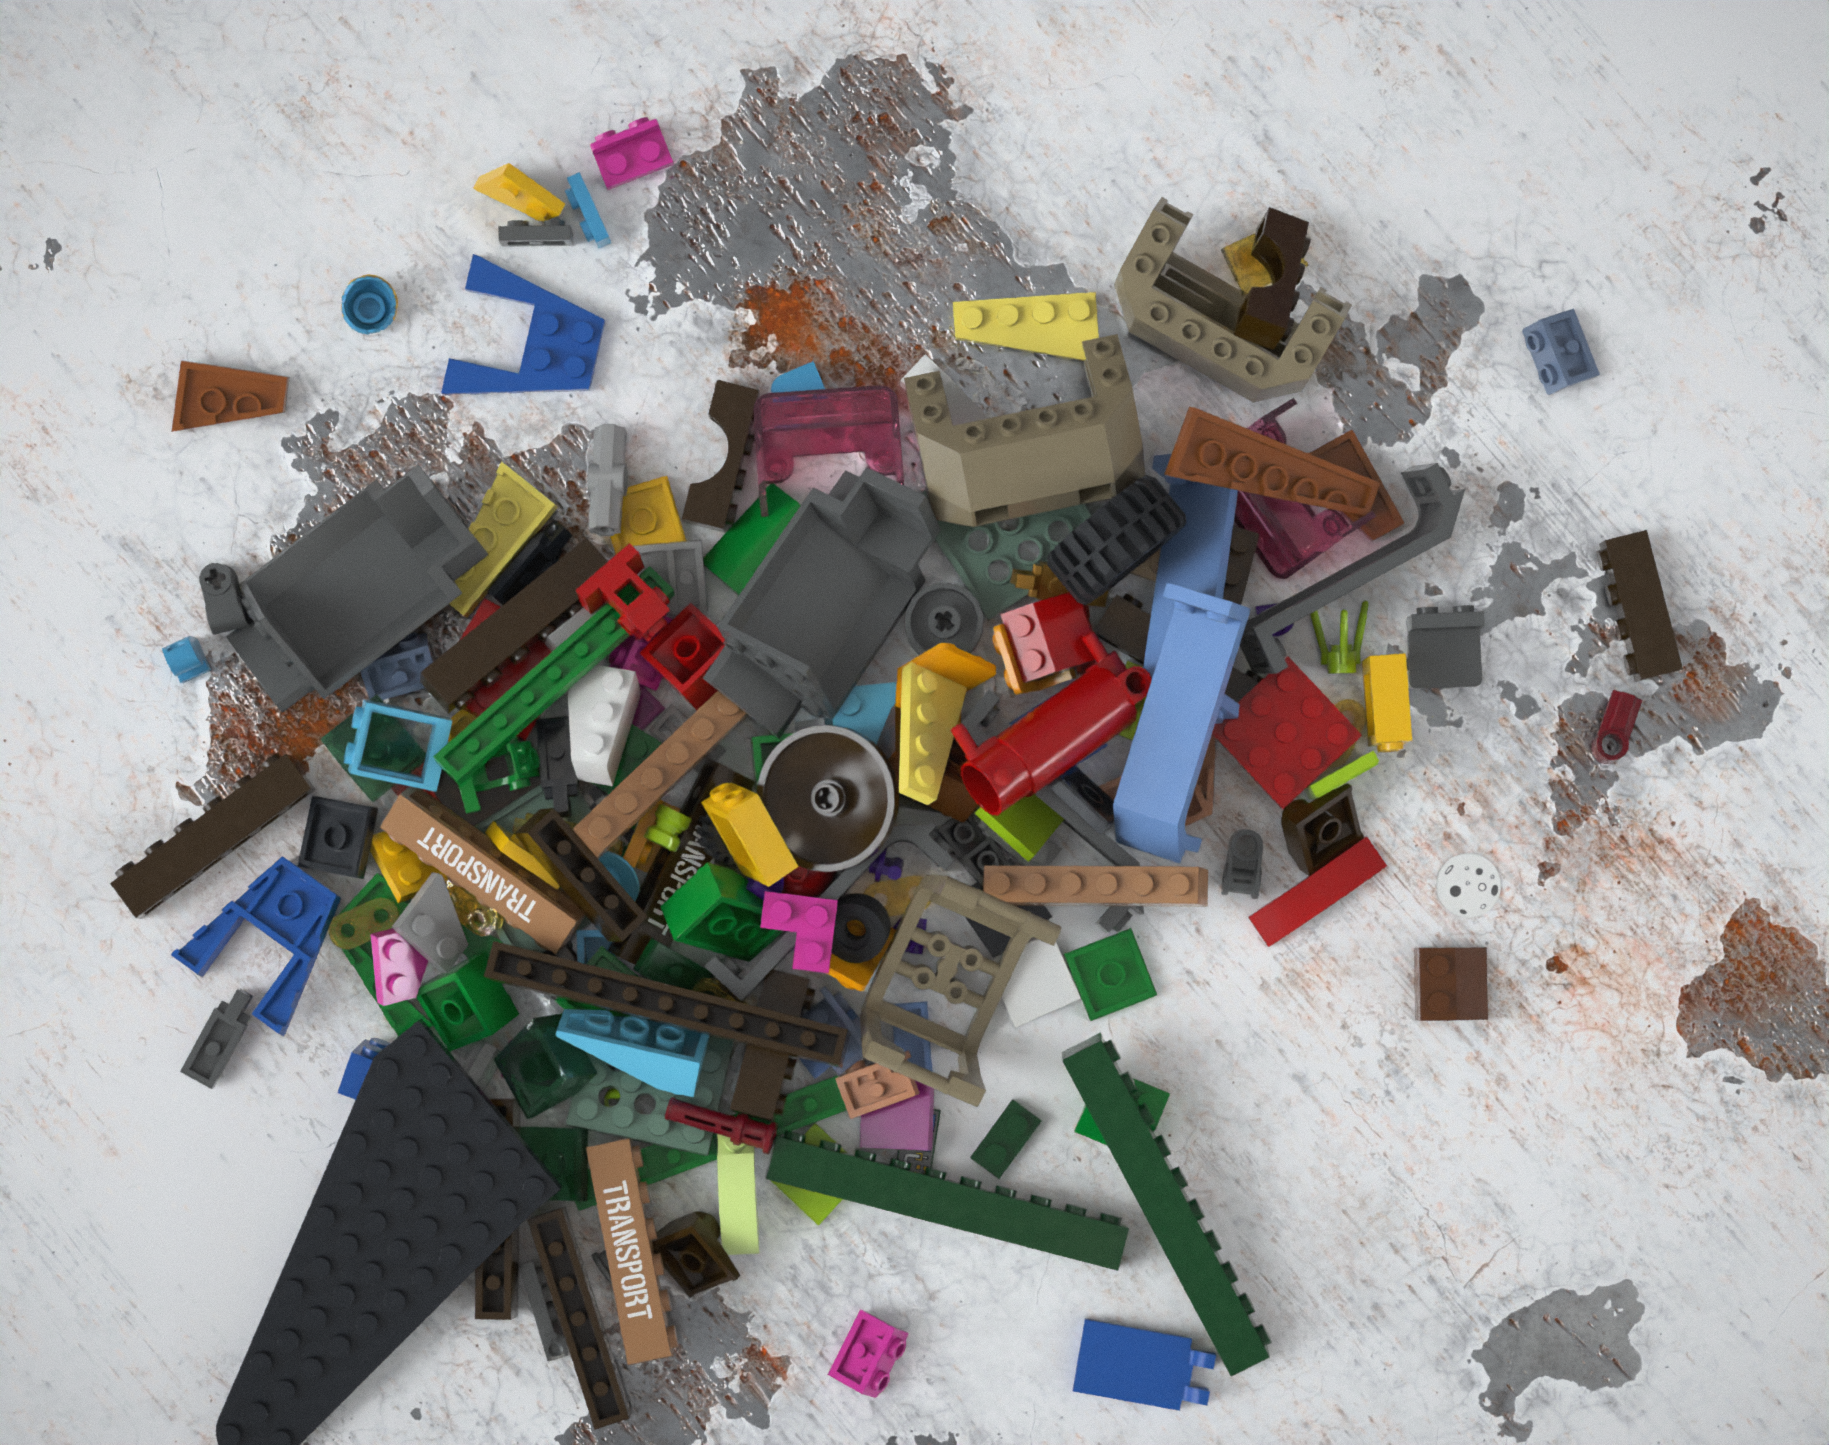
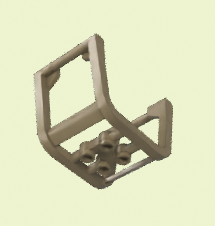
(977, 906)

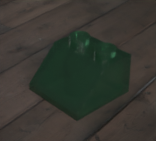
(386, 746)
(543, 1067)

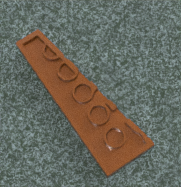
(1243, 460)

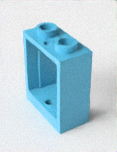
(438, 739)

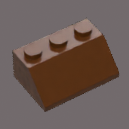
(953, 796)

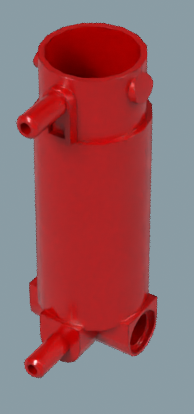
(1054, 733)

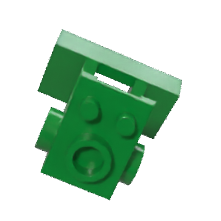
(522, 766)

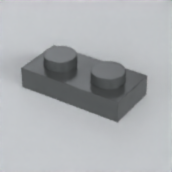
(521, 234)

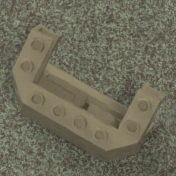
(1196, 316)
(1033, 456)

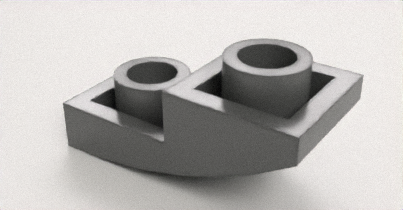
(972, 847)

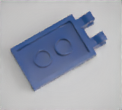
(1139, 1365)

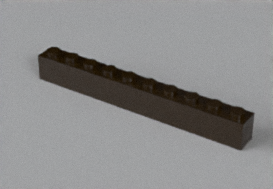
(667, 1004)

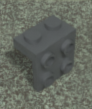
(1445, 647)

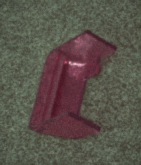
(826, 424)
(1289, 530)

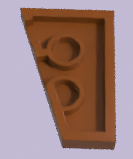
(225, 394)
(1349, 454)

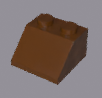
(1450, 984)

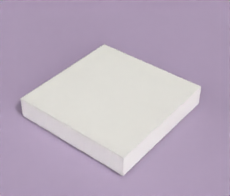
(1038, 983)

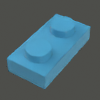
(592, 225)

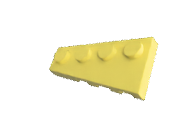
(1030, 324)
(504, 526)
(928, 714)

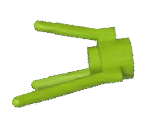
(1342, 657)

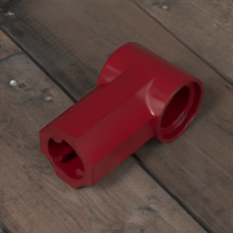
(1616, 724)

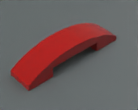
(1317, 892)

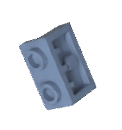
(1560, 351)
(399, 668)
(833, 1012)

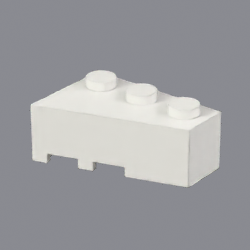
(600, 721)

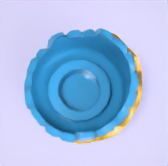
(369, 304)

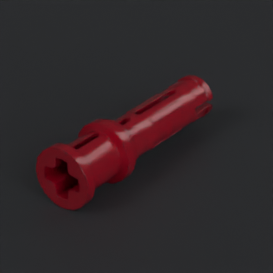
(738, 1129)

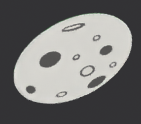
(1468, 885)

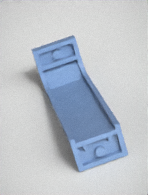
(1192, 558)
(1177, 723)

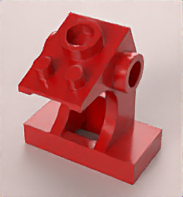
(641, 617)

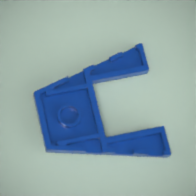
(558, 347)
(289, 910)

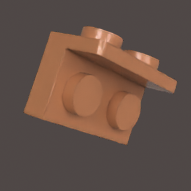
(873, 1087)

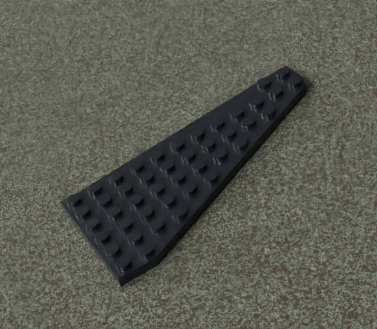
(399, 1220)

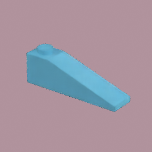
(645, 1049)

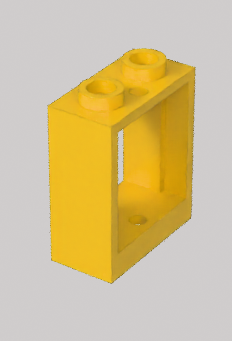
(1387, 702)
(749, 833)

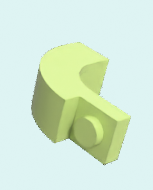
(737, 1197)

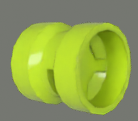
(668, 826)

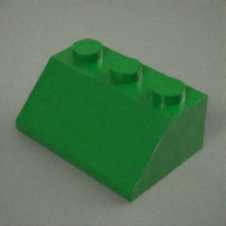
(750, 540)

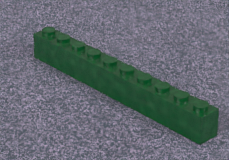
(947, 1202)
(1166, 1204)

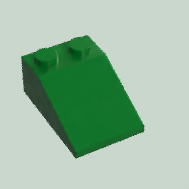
(718, 914)

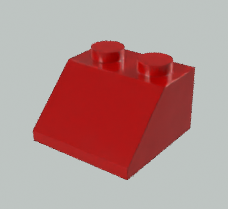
(1048, 636)
(685, 654)

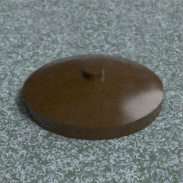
(830, 796)

